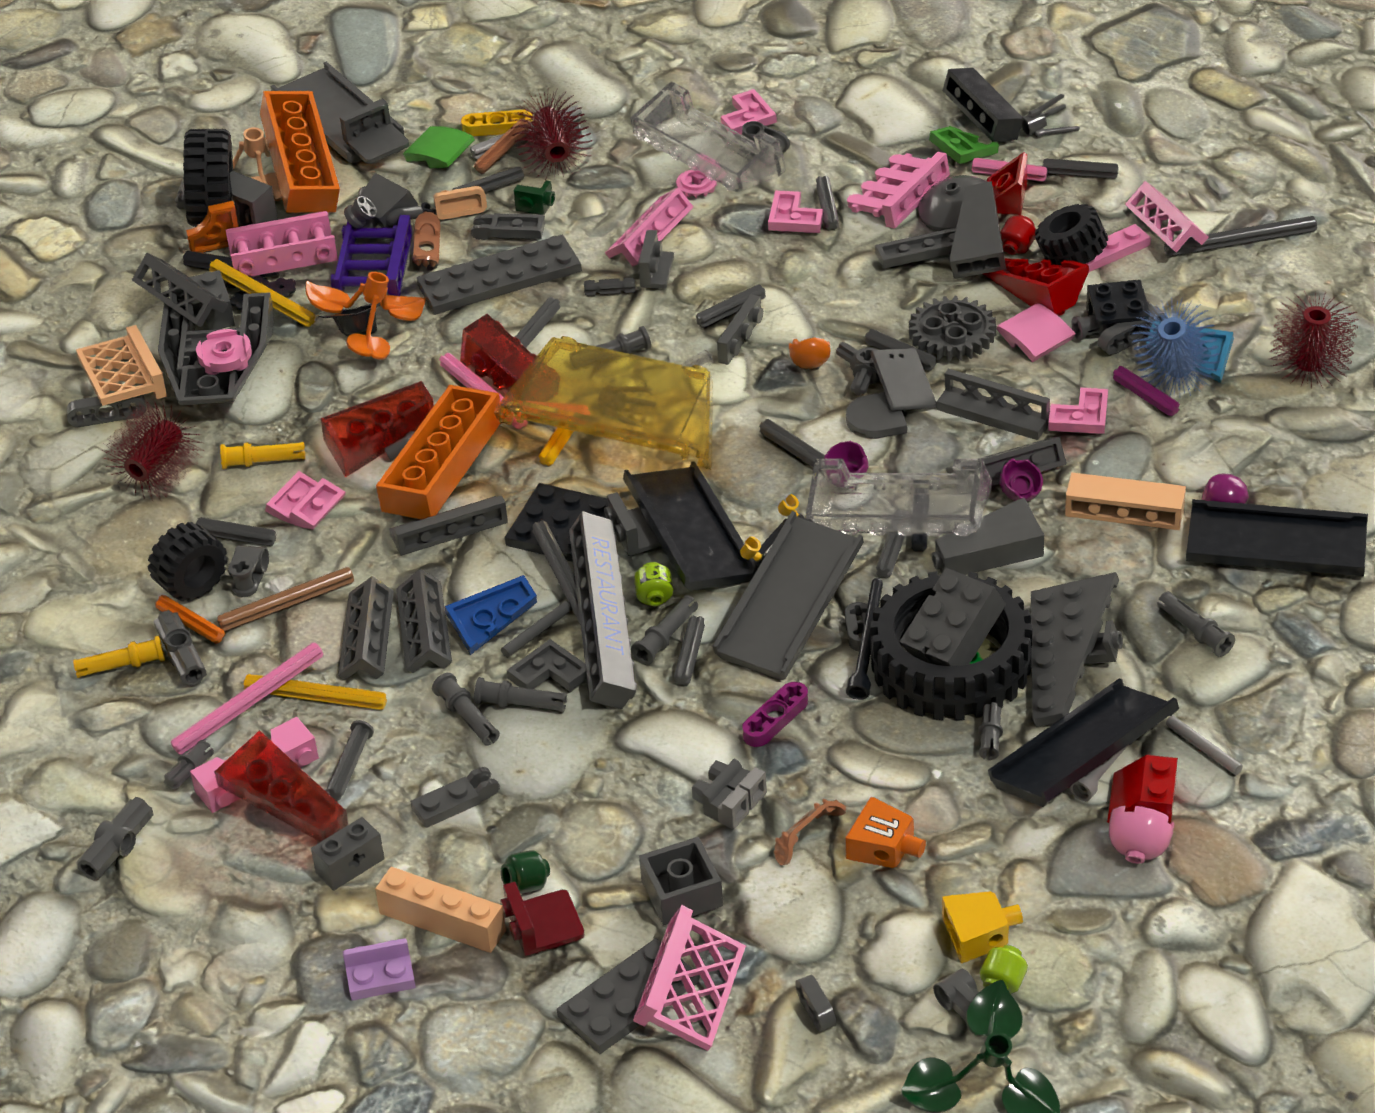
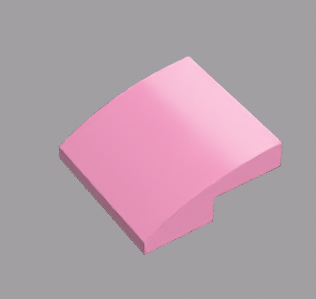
(1036, 331)
(304, 501)

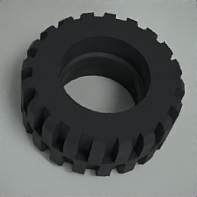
(206, 171)

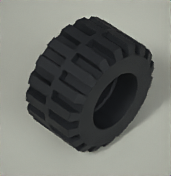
(1072, 235)
(187, 561)

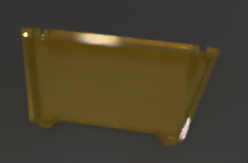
(616, 398)

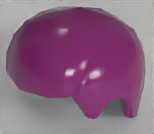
(852, 454)
(1021, 480)
(1225, 489)

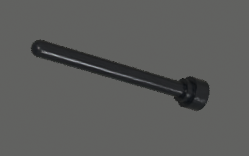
(859, 684)

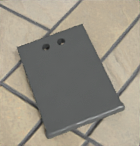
(903, 379)

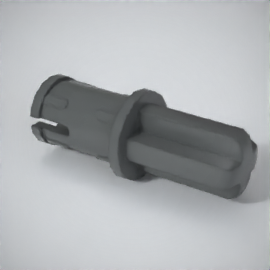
(990, 731)
(186, 763)

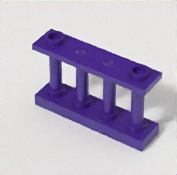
(394, 265)

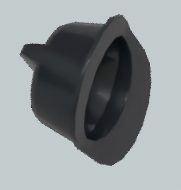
(352, 320)

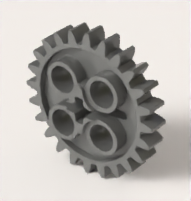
(952, 328)

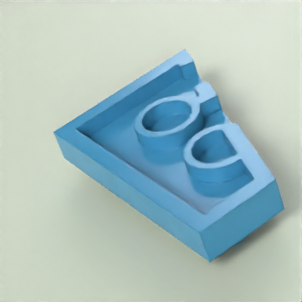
(1224, 344)

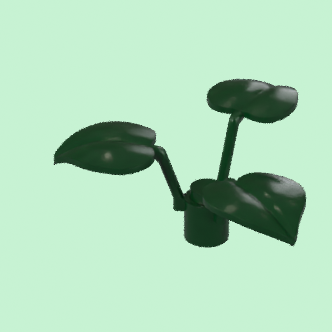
(998, 1016)

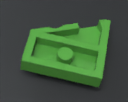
(961, 145)

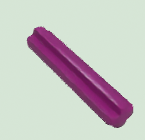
(1146, 391)

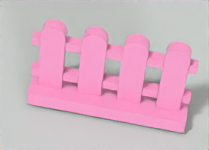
(905, 197)

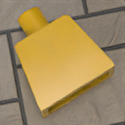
(978, 923)

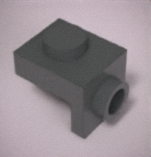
(1106, 645)

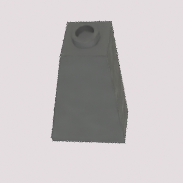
(977, 237)
(1000, 540)

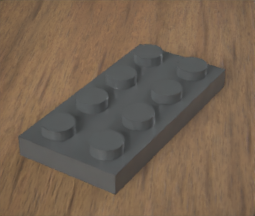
(607, 1007)

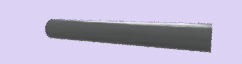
(536, 629)

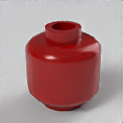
(1017, 234)

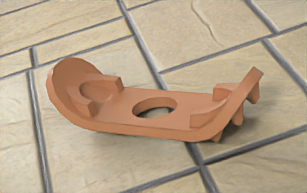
(426, 232)
(784, 844)

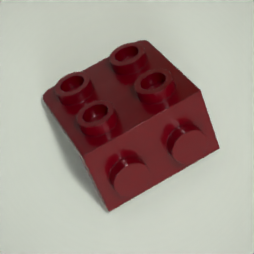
(542, 920)

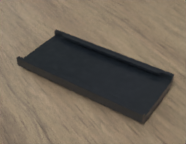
(691, 527)
(1277, 537)
(1079, 743)

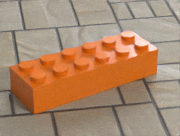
(299, 151)
(439, 453)

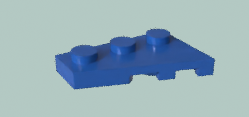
(490, 611)

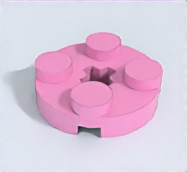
(215, 361)

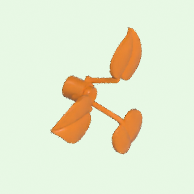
(374, 290)

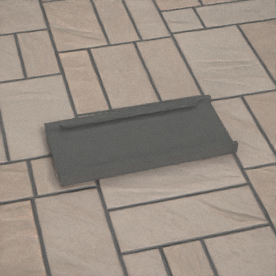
(333, 98)
(787, 597)

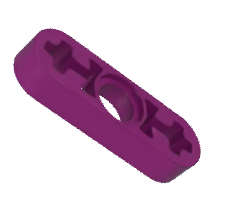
(778, 702)

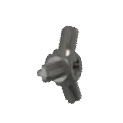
(862, 366)

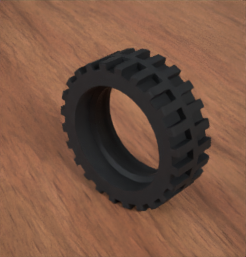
(948, 689)

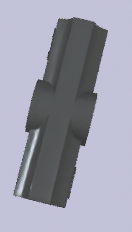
(180, 648)
(115, 838)

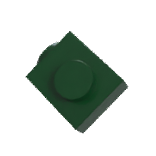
(534, 199)

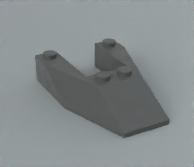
(180, 359)

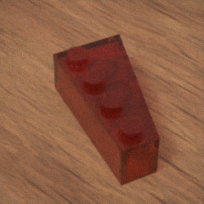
(494, 352)
(364, 430)
(278, 786)

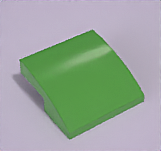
(439, 146)

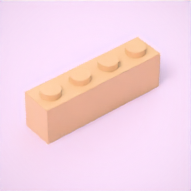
(1125, 501)
(441, 909)

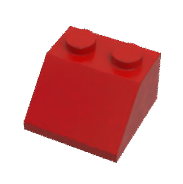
(1147, 784)

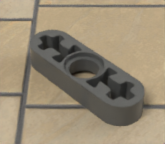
(1118, 336)
(98, 417)

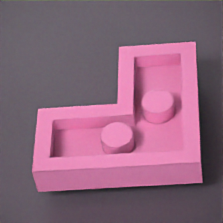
(750, 108)
(788, 215)
(1085, 418)

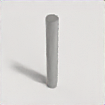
(1204, 745)

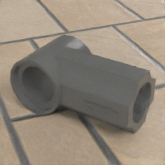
(956, 991)

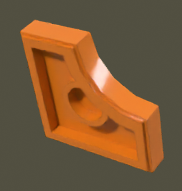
(211, 231)

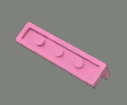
(1164, 211)
(660, 216)

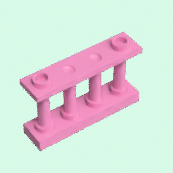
(282, 244)

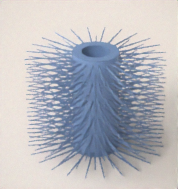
(1175, 347)

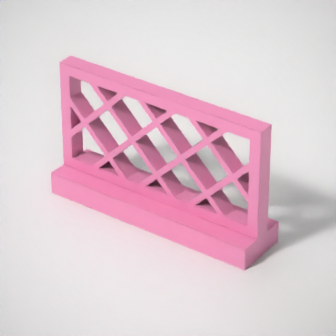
(664, 971)

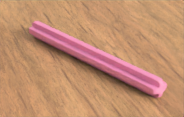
(247, 698)

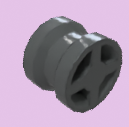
(360, 212)

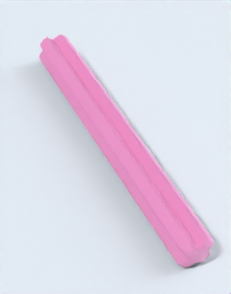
(470, 379)

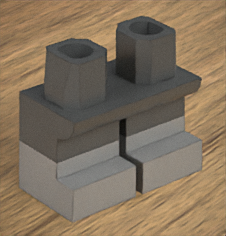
(731, 792)

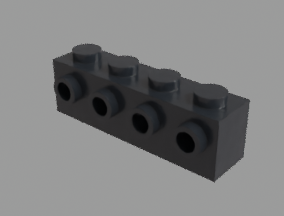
(983, 104)

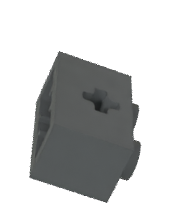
(347, 853)

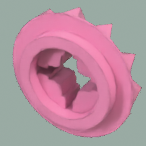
(703, 185)

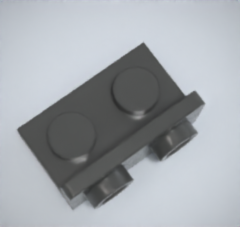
(654, 263)

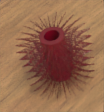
(551, 134)
(1313, 339)
(153, 450)

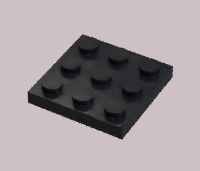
(559, 509)

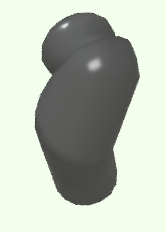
(395, 448)

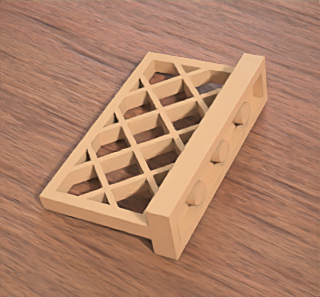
(140, 361)

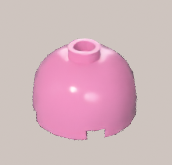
(1140, 833)

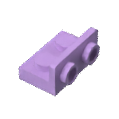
(379, 969)

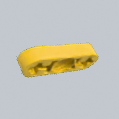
(482, 123)

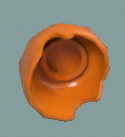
(809, 352)

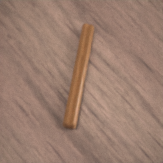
(285, 599)

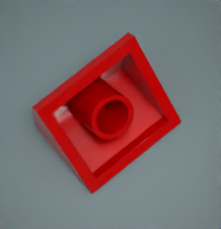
(1010, 185)

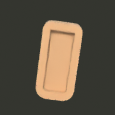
(460, 202)

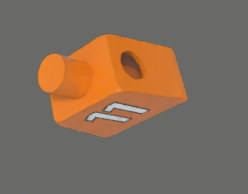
(882, 836)

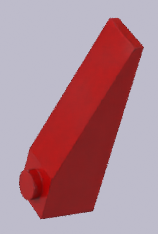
(1042, 283)

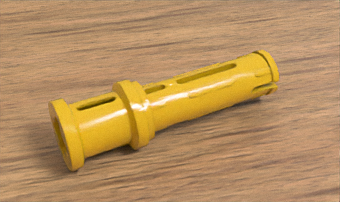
(250, 454)
(133, 654)

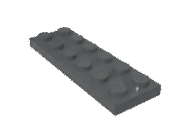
(498, 274)

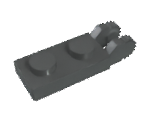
(508, 226)
(455, 797)

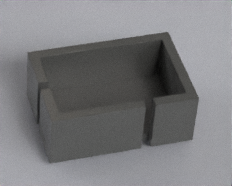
(953, 620)

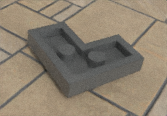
(546, 662)

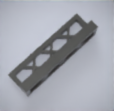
(183, 283)
(995, 409)
(1043, 454)
(449, 525)
(428, 616)
(366, 629)

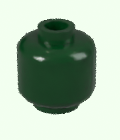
(527, 870)

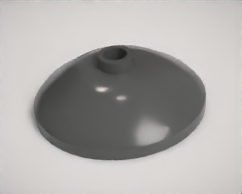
(942, 202)

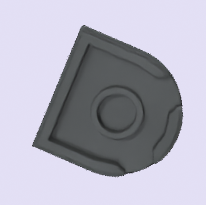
(874, 417)

